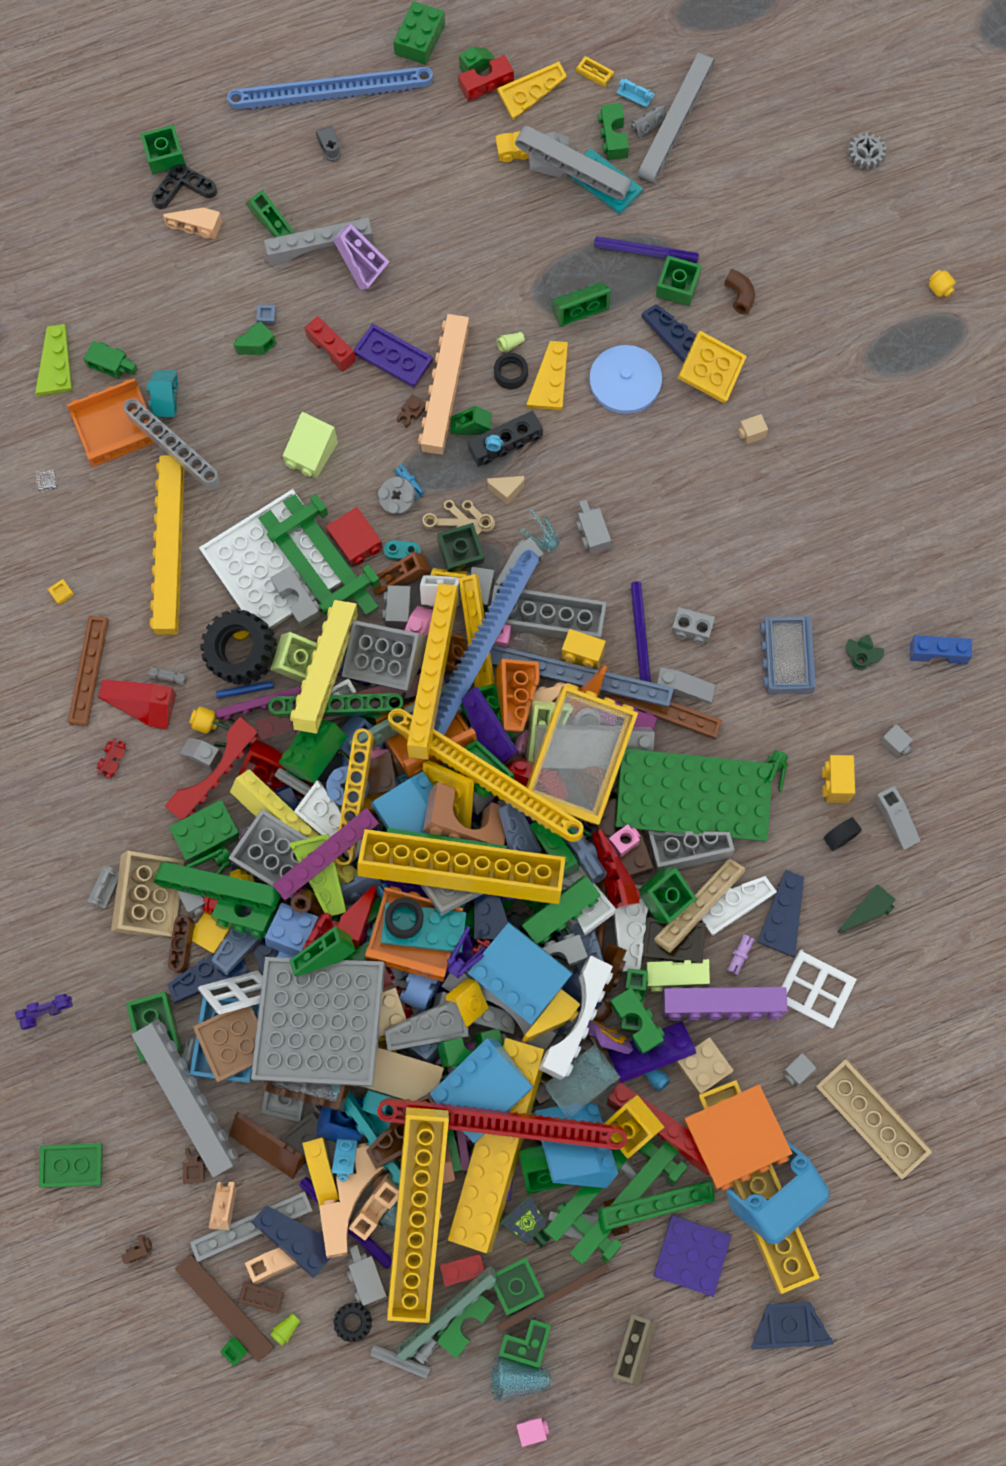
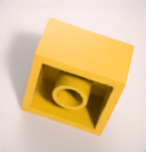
(583, 649)
(839, 779)
(638, 1123)

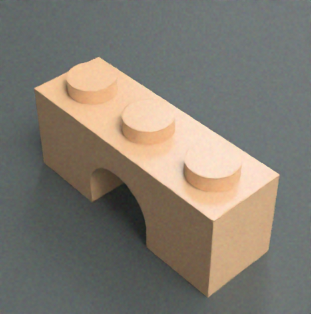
(374, 1207)

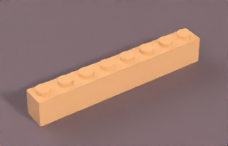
(445, 384)

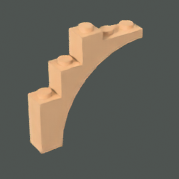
(336, 1215)

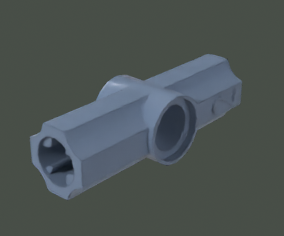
(587, 858)

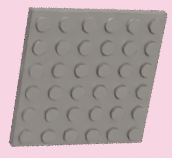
(319, 1023)

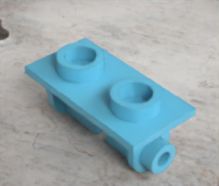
(635, 93)
(344, 1158)

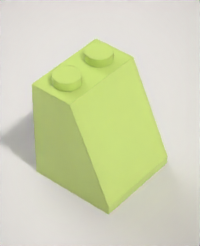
(310, 445)

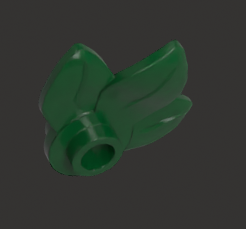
(863, 650)

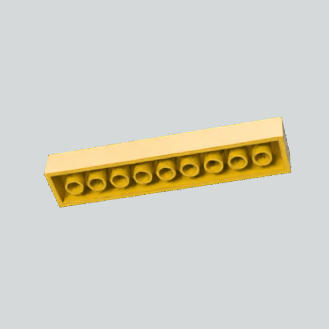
(461, 866)
(494, 1165)
(417, 1215)
(790, 1259)

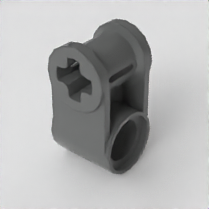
(329, 143)

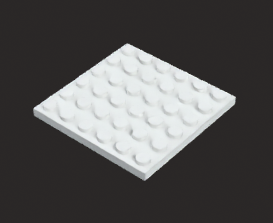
(247, 560)

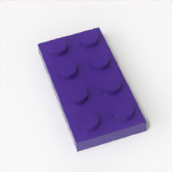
(393, 355)
(675, 1047)

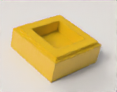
(60, 592)

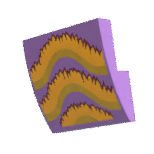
(609, 1036)

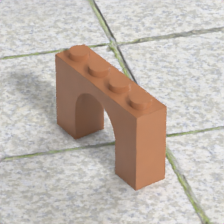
(442, 821)

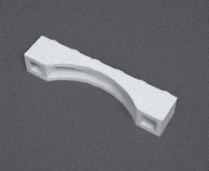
(592, 981)

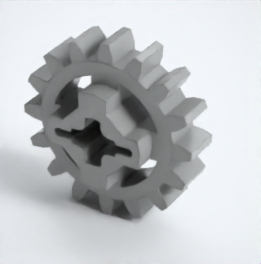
(867, 150)

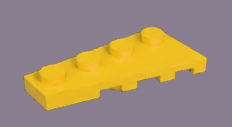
(528, 90)
(550, 380)

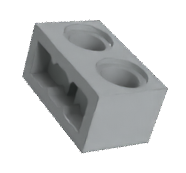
(694, 620)

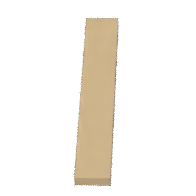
(706, 899)

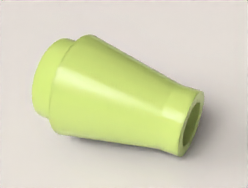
(510, 341)

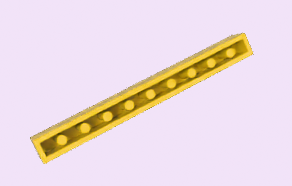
(168, 547)
(432, 672)

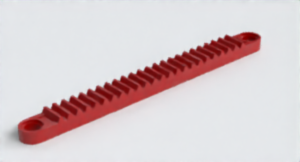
(513, 1124)

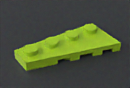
(55, 363)
(327, 882)

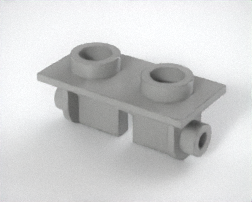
(649, 122)
(104, 887)

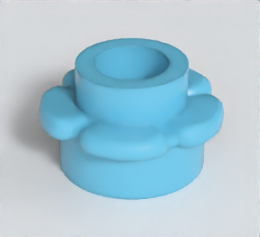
(493, 443)

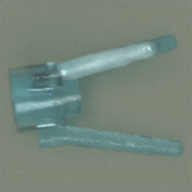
(549, 539)

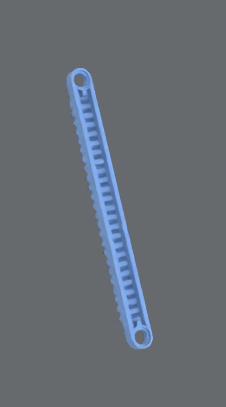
(330, 88)
(484, 639)

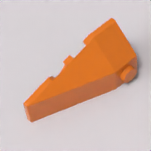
(515, 689)

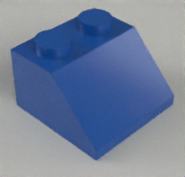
(337, 1125)

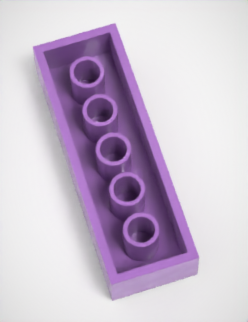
(724, 1002)

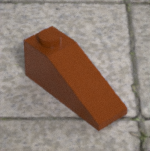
(403, 572)

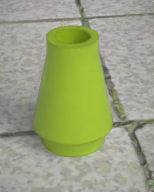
(285, 1329)

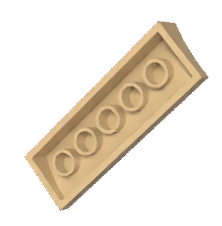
(404, 1076)
(874, 1118)

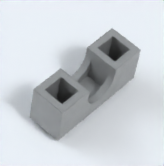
(288, 583)
(570, 948)

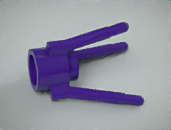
(459, 966)

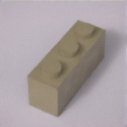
(635, 1350)

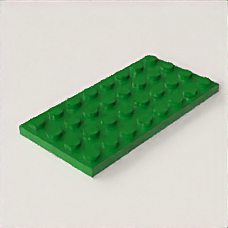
(693, 794)

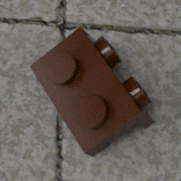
(615, 957)

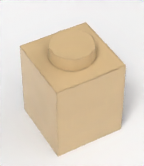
(753, 429)

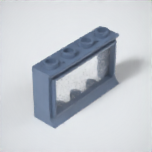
(788, 655)

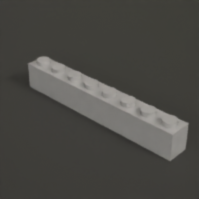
(186, 1098)

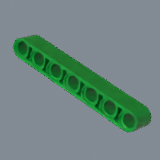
(345, 709)
(217, 886)

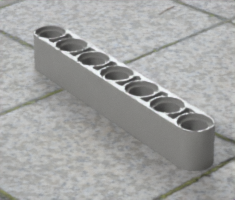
(573, 163)
(175, 451)

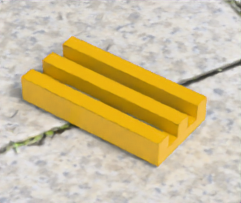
(592, 73)

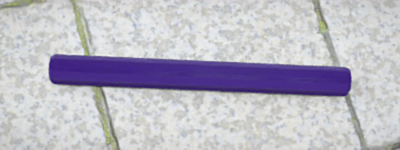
(645, 249)
(640, 630)
(381, 1256)

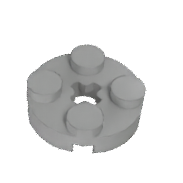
(407, 495)

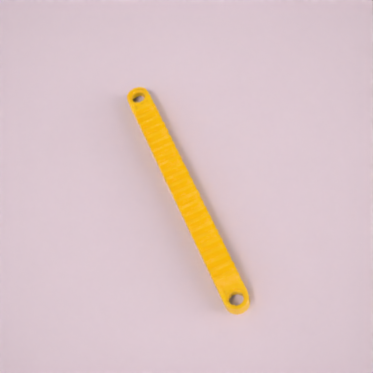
(494, 781)

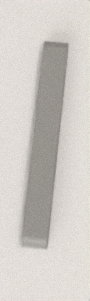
(676, 117)

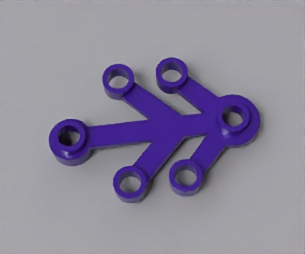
(28, 1019)

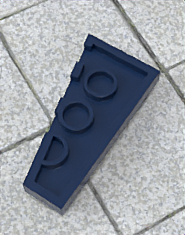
(673, 333)
(203, 973)

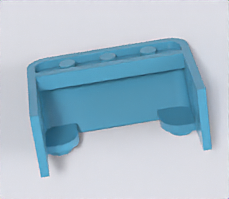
(786, 1208)

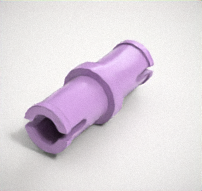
(740, 954)

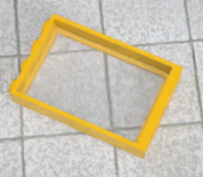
(581, 753)

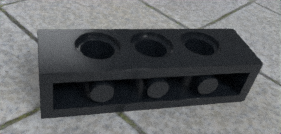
(526, 422)

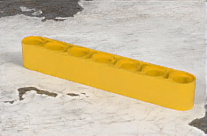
(359, 787)

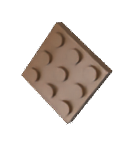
(228, 1041)

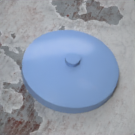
(625, 379)

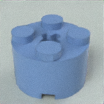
(336, 783)
(419, 991)

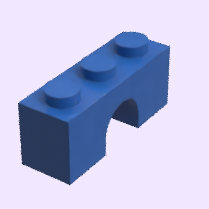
(928, 647)

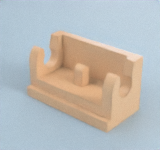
(223, 1206)

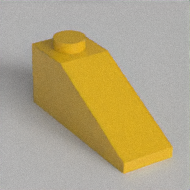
(554, 1016)
(320, 1170)

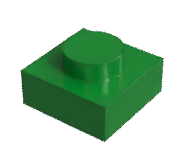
(234, 1351)

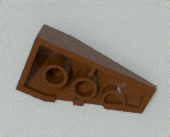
(389, 1144)

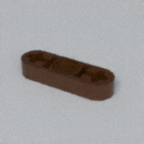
(176, 937)

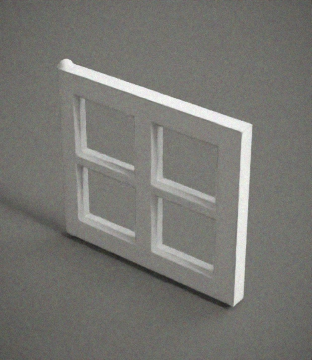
(825, 969)
(232, 983)

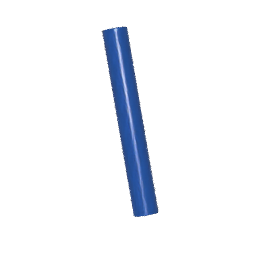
(245, 689)

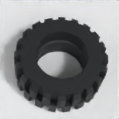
(219, 634)

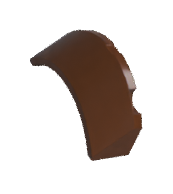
(266, 1145)

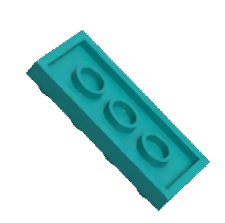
(616, 205)
(437, 931)

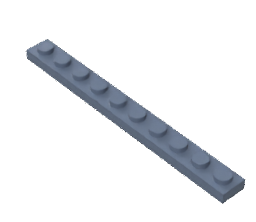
(579, 675)

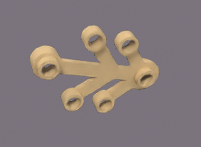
(461, 518)

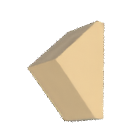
(506, 487)

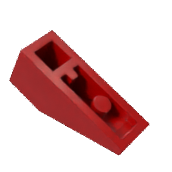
(357, 916)

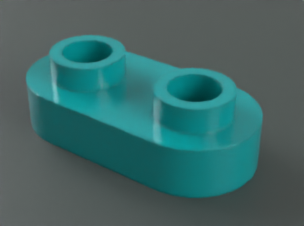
(401, 549)

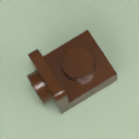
(134, 1253)

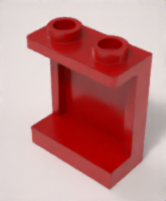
(354, 537)

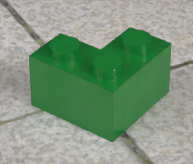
(529, 1350)

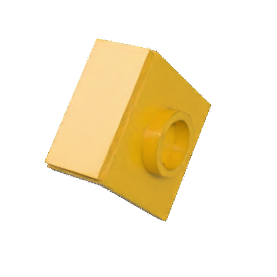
(469, 1000)

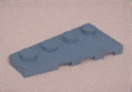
(234, 947)

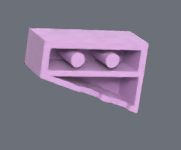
(360, 256)

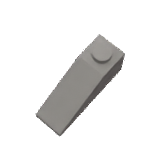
(521, 546)
(686, 685)

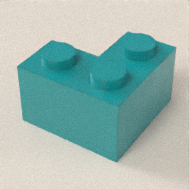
(163, 390)
(371, 1103)

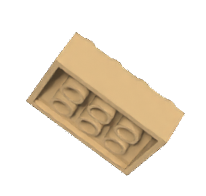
(140, 903)

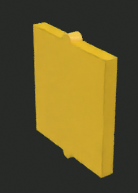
(208, 934)

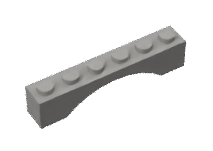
(285, 248)
(542, 1041)

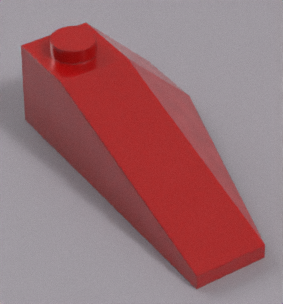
(142, 701)
(264, 764)
(618, 882)

